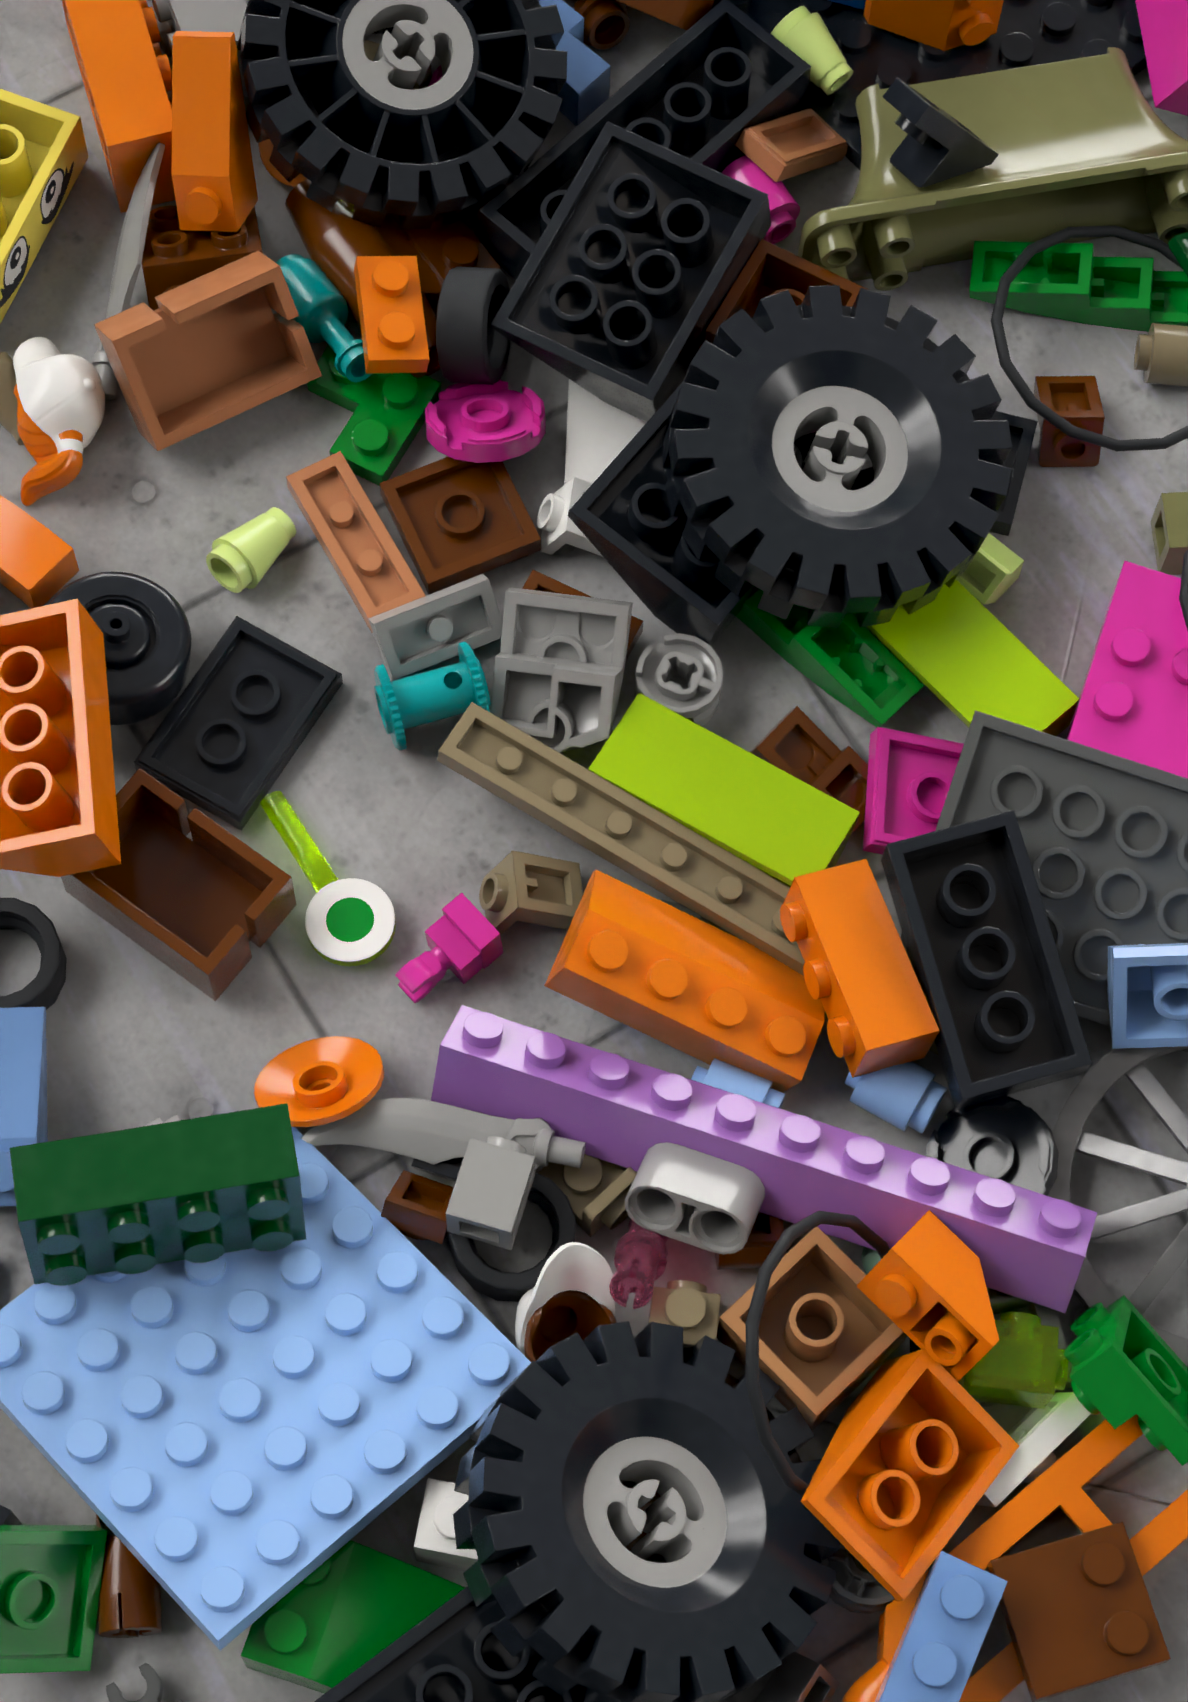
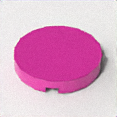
(485, 422)

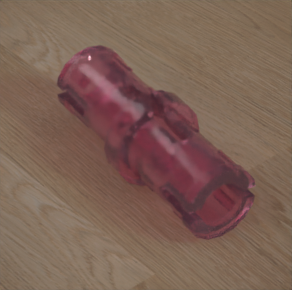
(638, 1263)

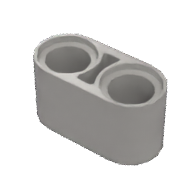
(695, 1198)

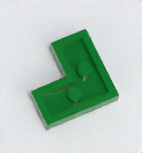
(384, 418)

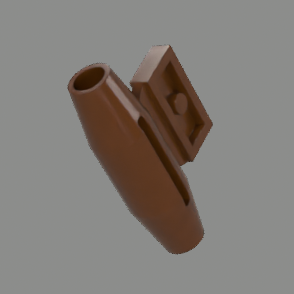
(337, 239)

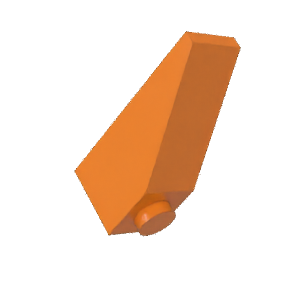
(210, 134)

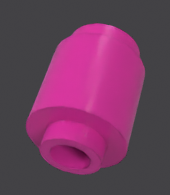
(782, 205)

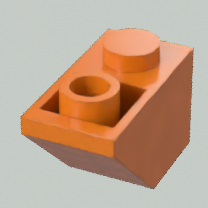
(936, 1295)

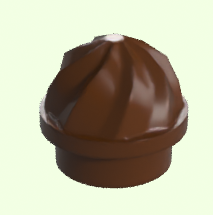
(604, 22)

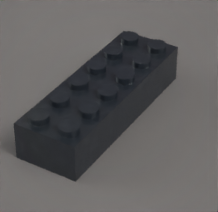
(687, 99)

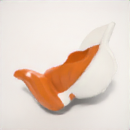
(56, 414)

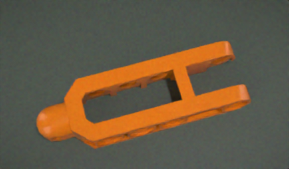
(1054, 1489)

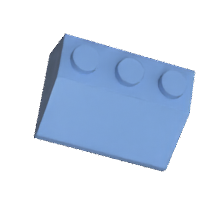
(1148, 995)

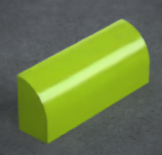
(976, 663)
(724, 792)

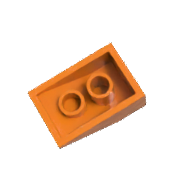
(906, 1469)

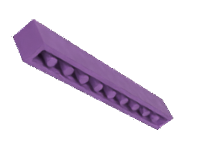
(623, 1107)

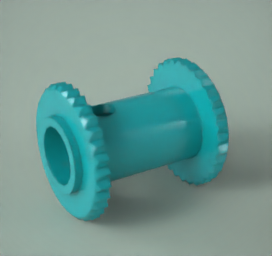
(430, 694)

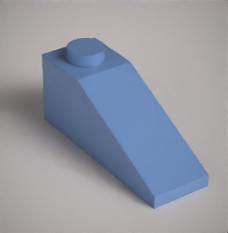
(21, 1087)

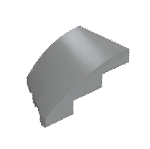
(560, 666)

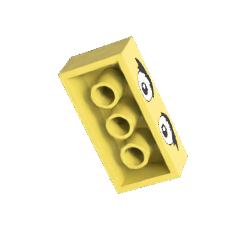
(38, 168)

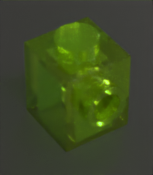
(1022, 1365)

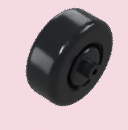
(143, 641)

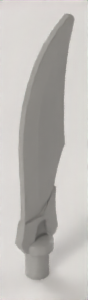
(129, 258)
(441, 1132)

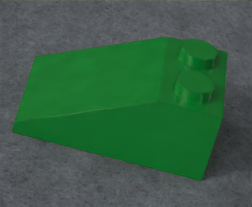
(342, 1617)

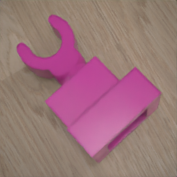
(458, 942)

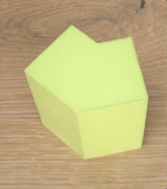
(991, 571)

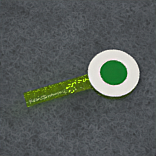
(348, 917)

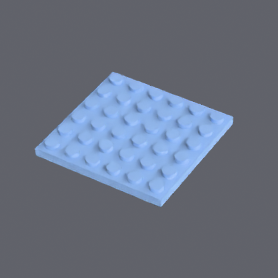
(254, 1400)

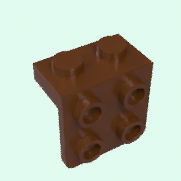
(180, 256)

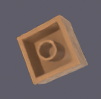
(814, 1328)

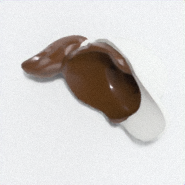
(567, 1299)

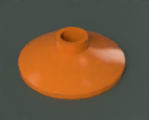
(321, 1079)

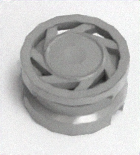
(681, 676)

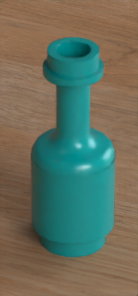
(323, 314)

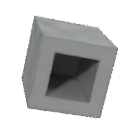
(491, 1191)

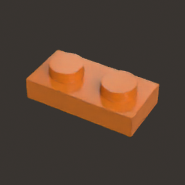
(391, 314)

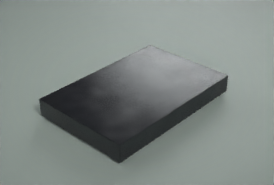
(239, 722)

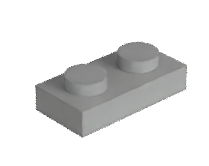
(434, 625)

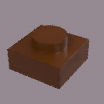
(418, 1207)

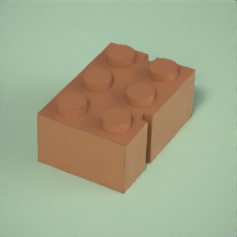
(208, 350)

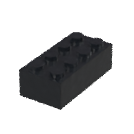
(985, 959)

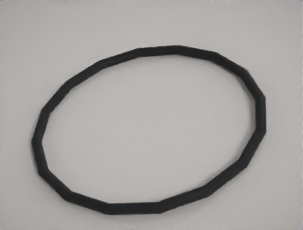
(1014, 376)
(754, 1317)

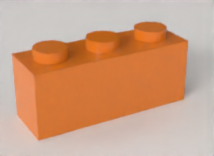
(858, 968)

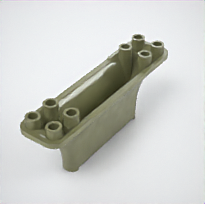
(1071, 153)

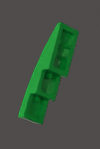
(1082, 287)
(841, 661)

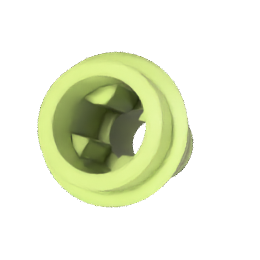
(814, 44)
(249, 551)

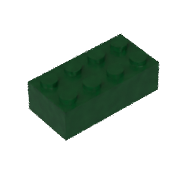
(158, 1194)

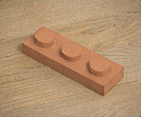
(353, 536)

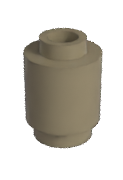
(1163, 355)

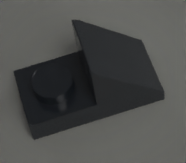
(935, 143)

